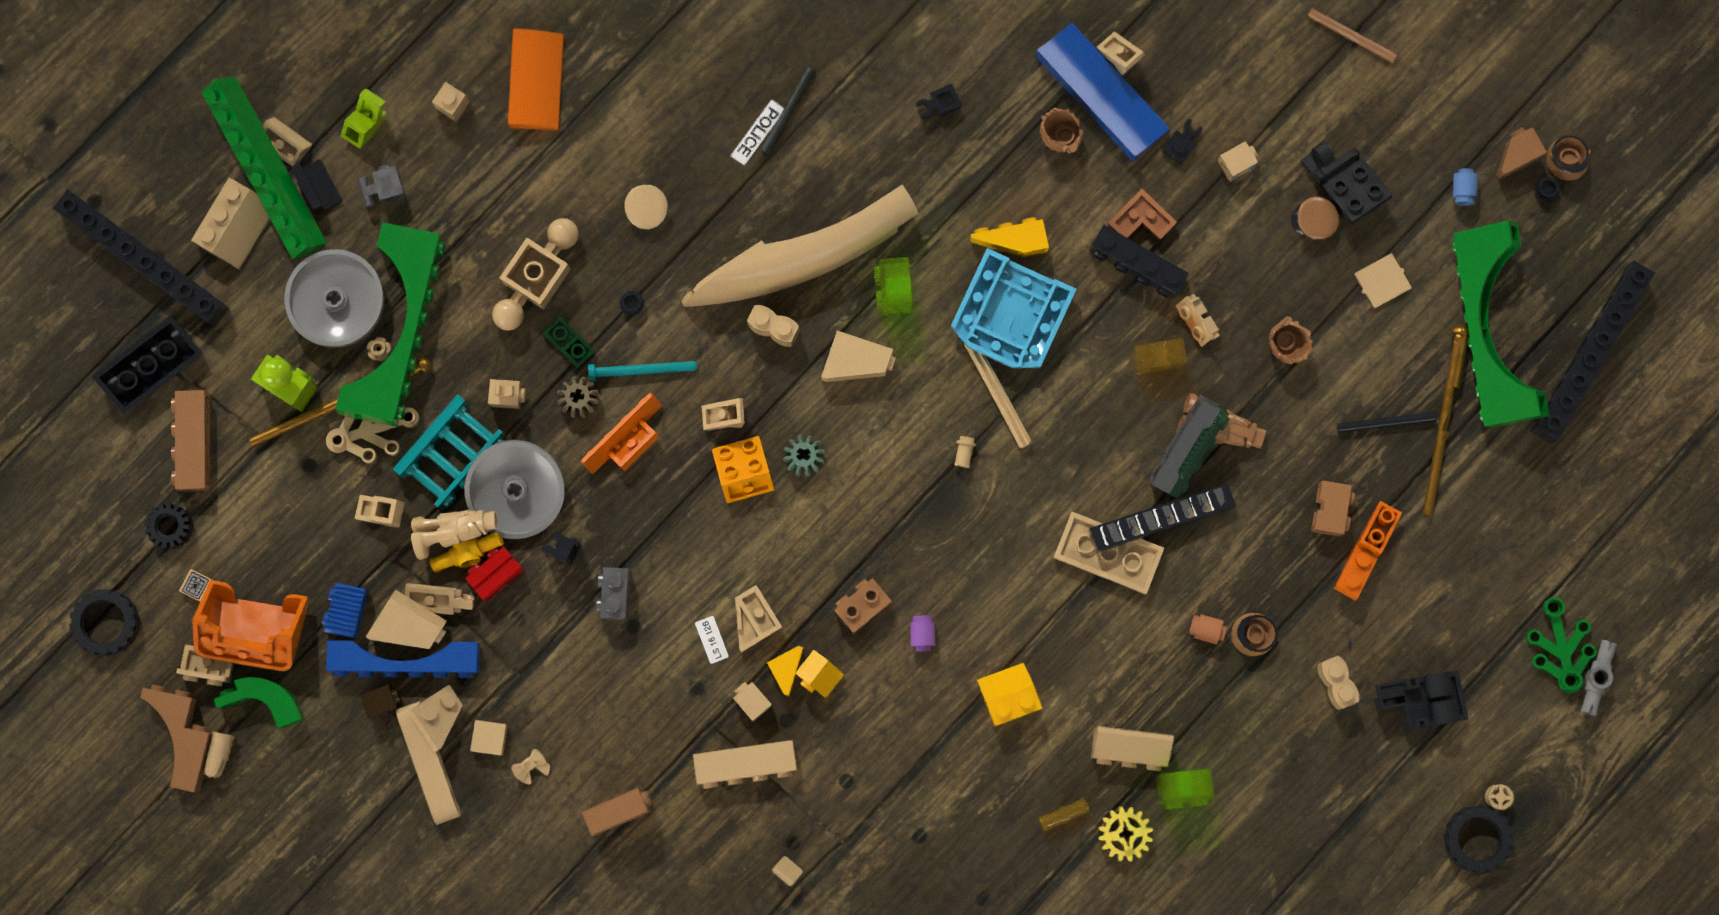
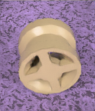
(1504, 797)

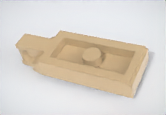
(440, 599)

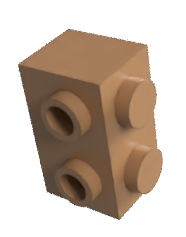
(862, 605)

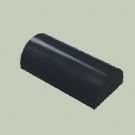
(147, 364)

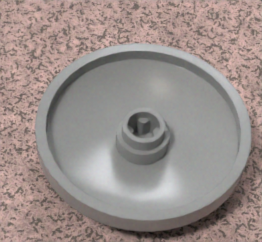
(334, 298)
(518, 484)

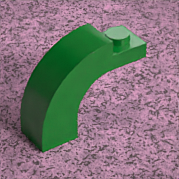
(280, 700)

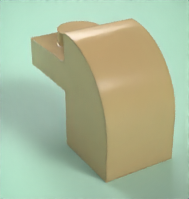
(380, 510)

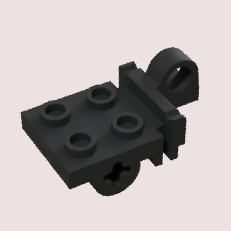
(1347, 182)
(1425, 699)

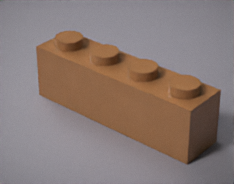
(191, 441)

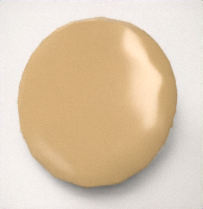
(646, 206)

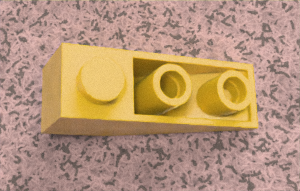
(1018, 239)

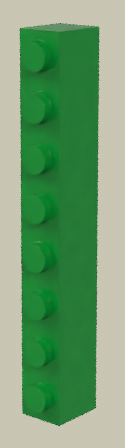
(263, 167)

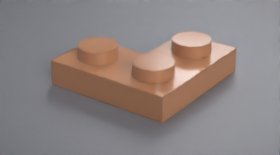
(1145, 212)

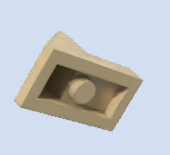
(1120, 52)
(723, 414)

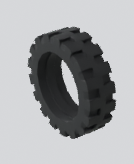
(81, 610)
(1505, 839)

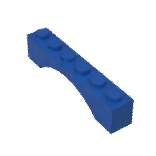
(454, 658)

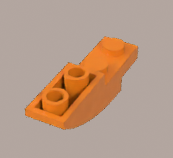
(1367, 550)

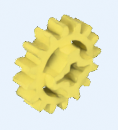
(1128, 850)

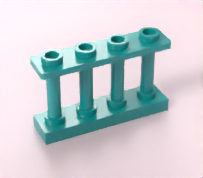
(424, 447)

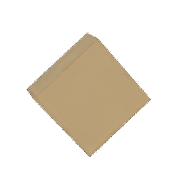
(489, 737)

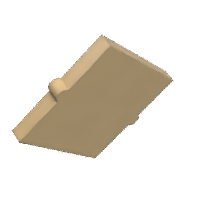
(1382, 281)

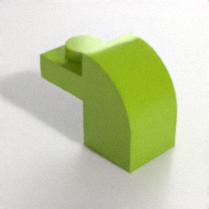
(365, 120)

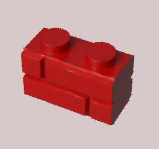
(494, 573)

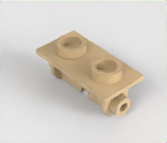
(1202, 329)

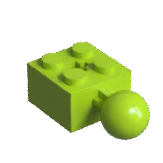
(288, 385)

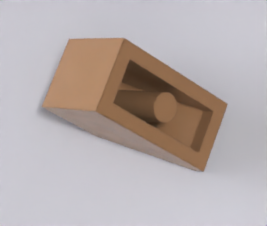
(1520, 151)

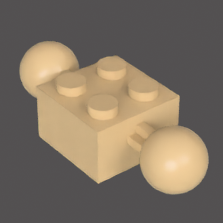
(535, 273)

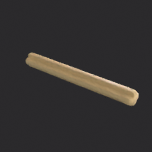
(1000, 398)

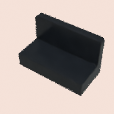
(317, 186)

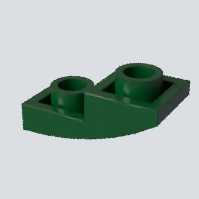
(568, 342)

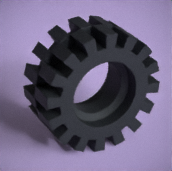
(155, 519)

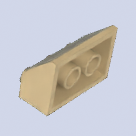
(232, 224)
(1131, 748)

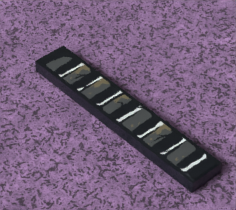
(1162, 517)

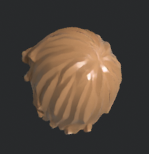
(1061, 131)
(1290, 341)

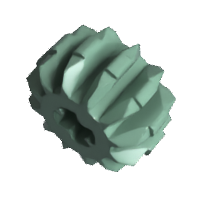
(804, 447)

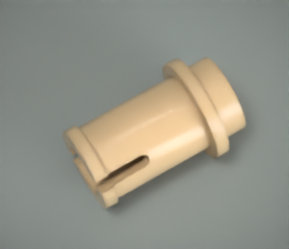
(964, 451)

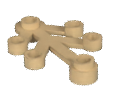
(368, 432)

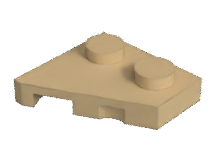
(754, 618)
(437, 716)

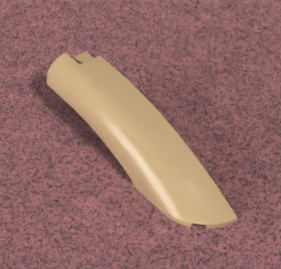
(800, 259)

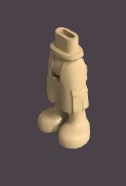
(451, 529)

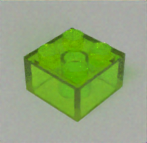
(895, 286)
(1185, 786)

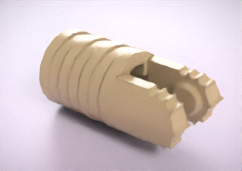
(218, 754)

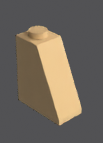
(856, 359)
(407, 623)

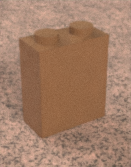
(617, 811)

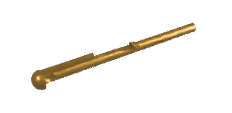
(422, 365)
(1453, 380)

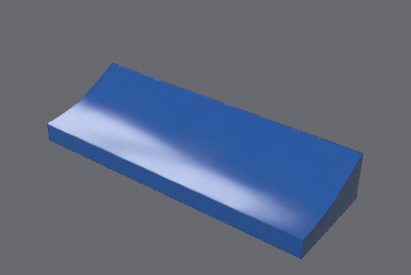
(1102, 92)

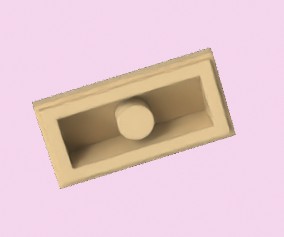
(287, 143)

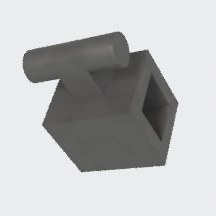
(387, 186)

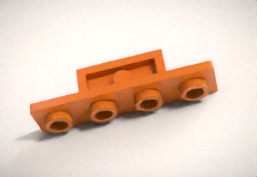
(627, 439)

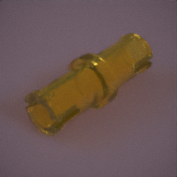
(1063, 814)

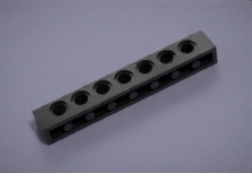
(141, 258)
(1593, 351)

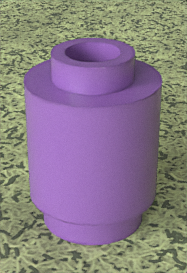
(922, 633)

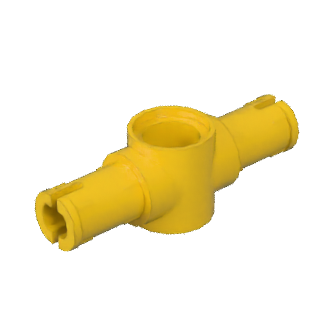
(466, 553)

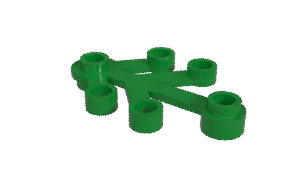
(1562, 648)

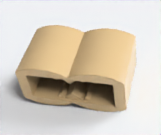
(767, 323)
(1335, 676)

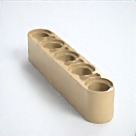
(429, 769)

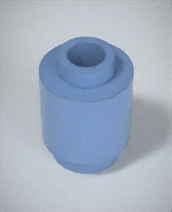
(1465, 187)

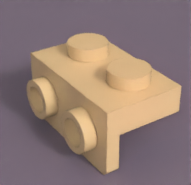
(197, 666)

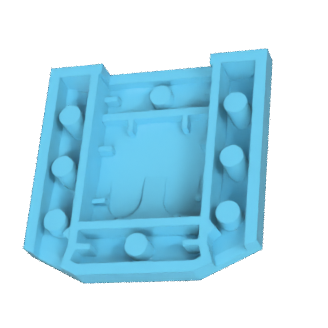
(1011, 312)

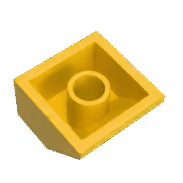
(1009, 694)

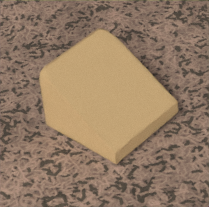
(787, 871)

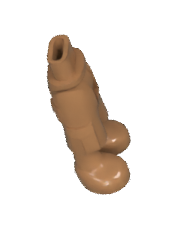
(1237, 432)

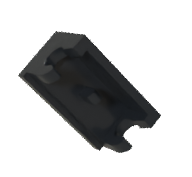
(565, 549)

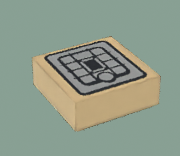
(195, 585)

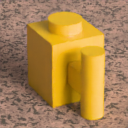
(819, 674)

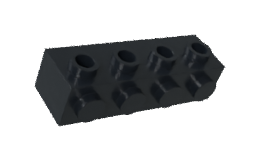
(1139, 262)

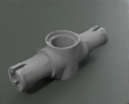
(1603, 665)

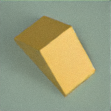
(785, 667)

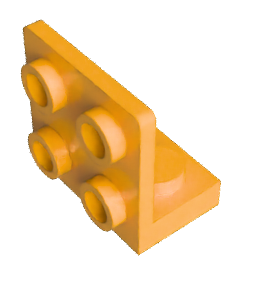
(742, 469)

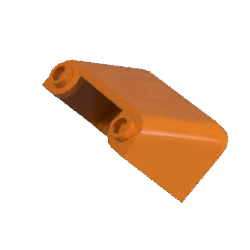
(248, 630)

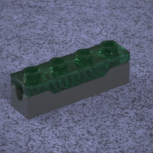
(1189, 446)

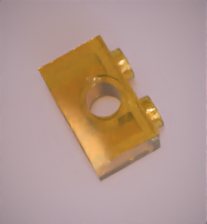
(1159, 356)

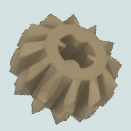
(574, 389)

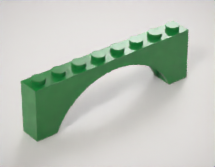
(1480, 258)
(382, 393)

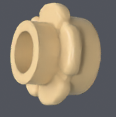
(379, 355)

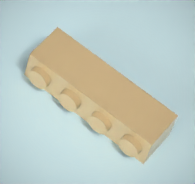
(745, 762)

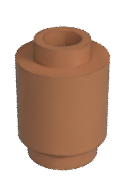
(1207, 629)

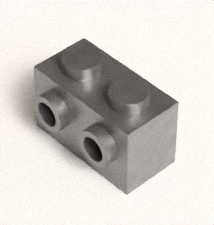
(615, 593)

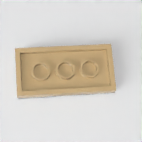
(1126, 564)

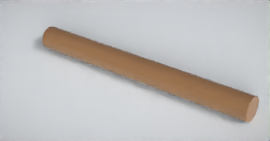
(1352, 35)

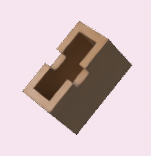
(1333, 510)

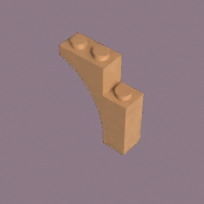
(188, 744)

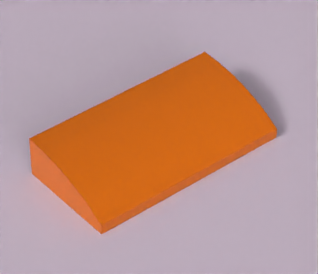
(535, 80)

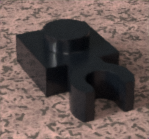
(942, 100)
(1180, 144)

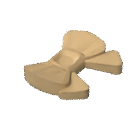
(523, 769)

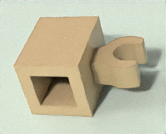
(506, 394)

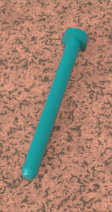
(640, 369)

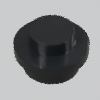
(1547, 189)
(632, 303)

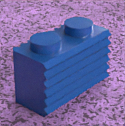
(345, 610)

